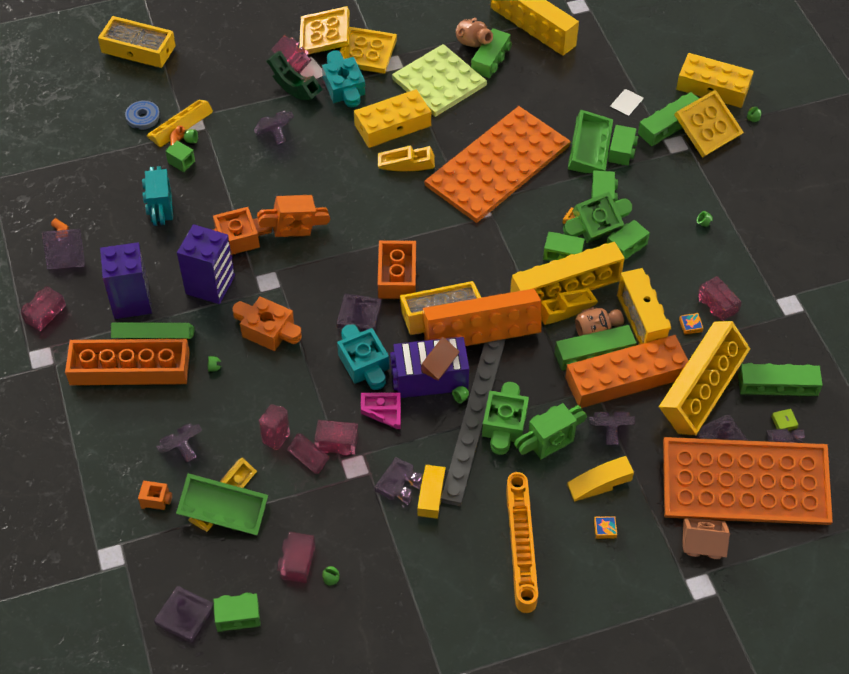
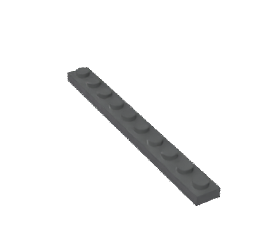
(472, 423)

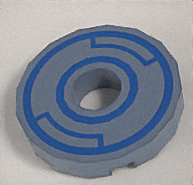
(142, 107)

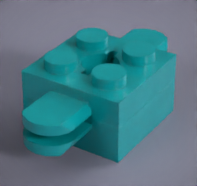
(343, 79)
(157, 195)
(363, 356)

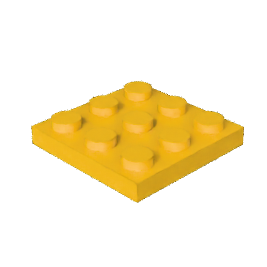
(325, 30)
(370, 49)
(708, 123)

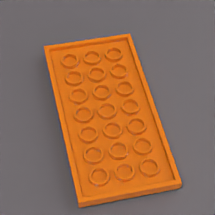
(497, 164)
(747, 481)

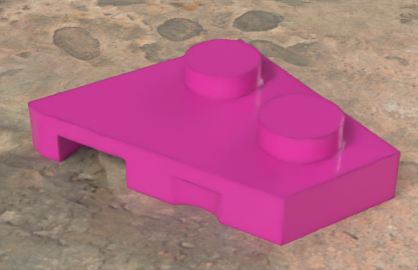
(382, 407)

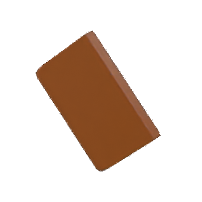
(439, 359)

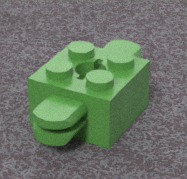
(598, 217)
(504, 417)
(551, 430)

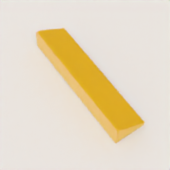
(186, 118)
(237, 476)

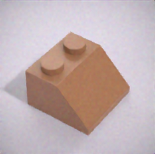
(705, 537)

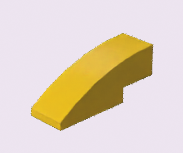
(407, 159)
(566, 305)
(601, 479)
(431, 491)

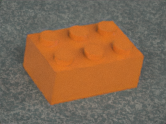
(396, 269)

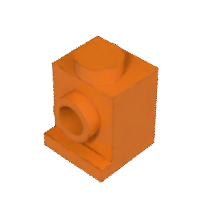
(154, 495)

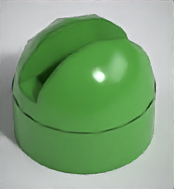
(756, 116)
(191, 136)
(704, 219)
(212, 364)
(460, 394)
(329, 578)

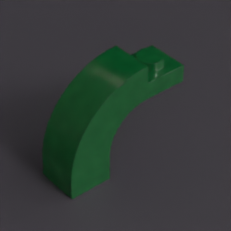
(292, 82)

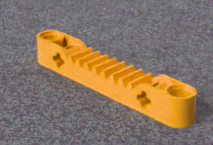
(522, 542)

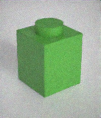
(180, 156)

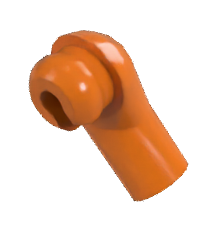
(177, 134)
(57, 224)

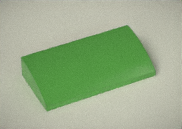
(590, 143)
(152, 330)
(222, 504)

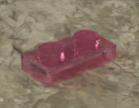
(308, 453)

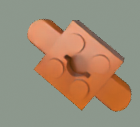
(293, 216)
(241, 223)
(265, 332)

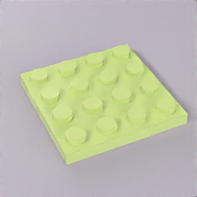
(440, 79)

